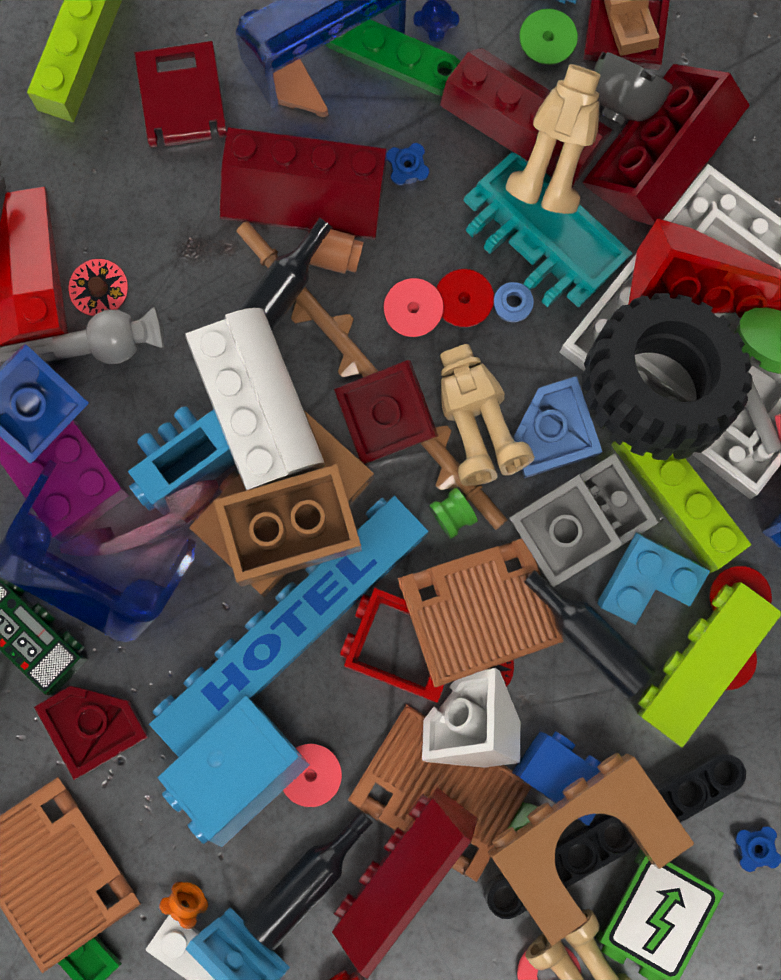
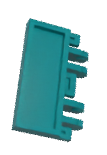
(574, 243)

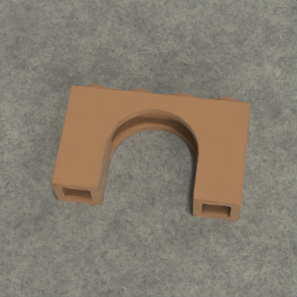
(353, 474)
(529, 854)

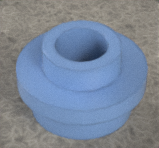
(509, 313)

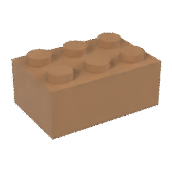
(287, 525)

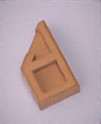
(297, 89)

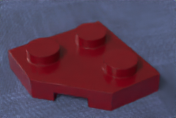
(89, 727)

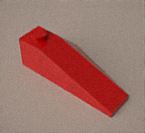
(700, 267)
(29, 270)

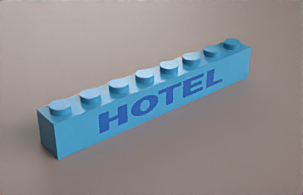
(289, 628)

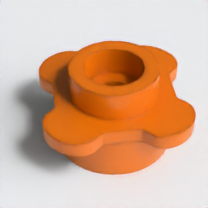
(188, 895)

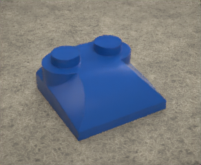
(34, 403)

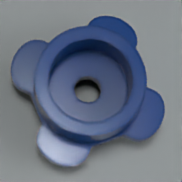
(403, 174)
(746, 846)

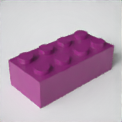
(78, 487)

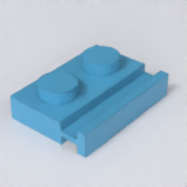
(233, 953)

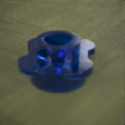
(436, 29)

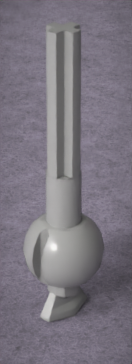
(109, 336)

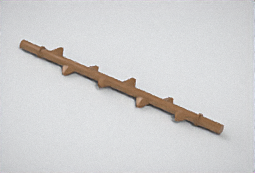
(356, 363)

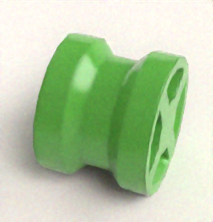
(453, 513)

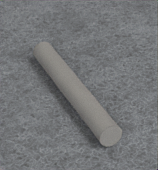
(762, 421)

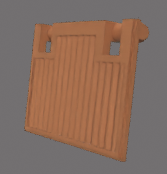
(478, 613)
(398, 767)
(54, 877)

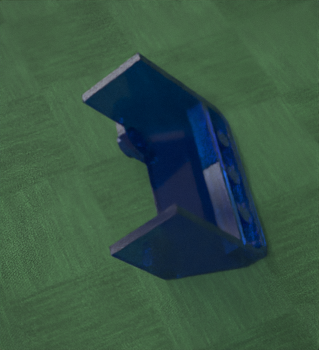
(294, 28)
(68, 588)

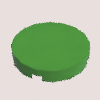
(762, 337)

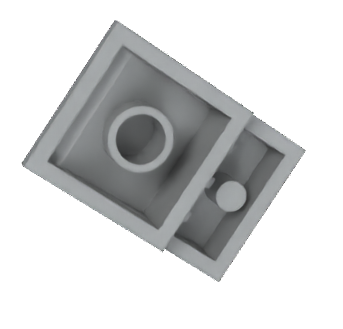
(583, 520)

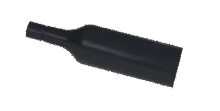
(286, 277)
(595, 639)
(303, 886)

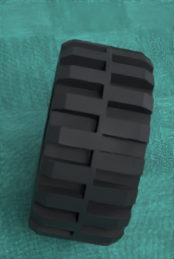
(695, 341)

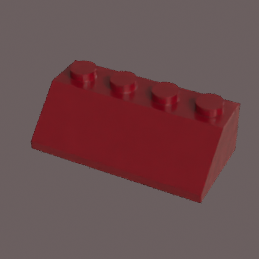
(504, 106)
(662, 155)
(301, 179)
(403, 879)

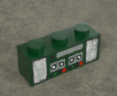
(35, 643)

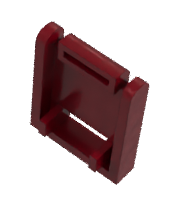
(181, 99)

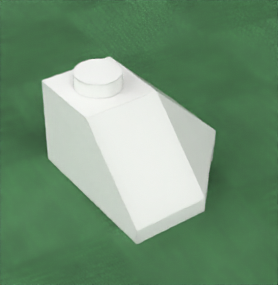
(474, 724)

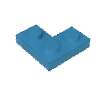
(649, 568)

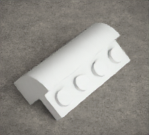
(254, 398)

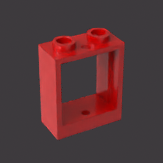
(354, 645)

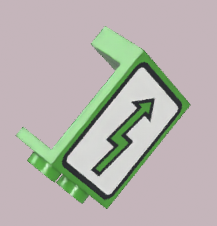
(659, 920)

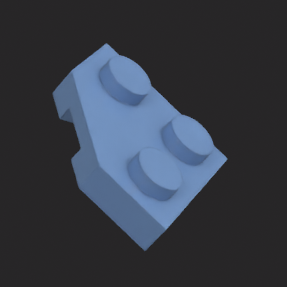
(558, 428)

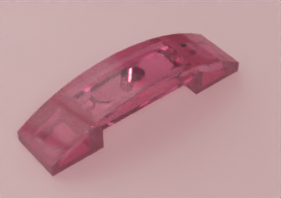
(183, 507)

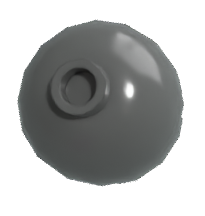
(628, 90)

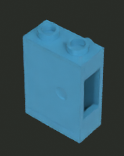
(185, 459)
(231, 773)

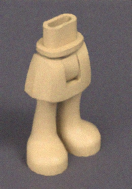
(569, 116)
(470, 391)
(544, 956)

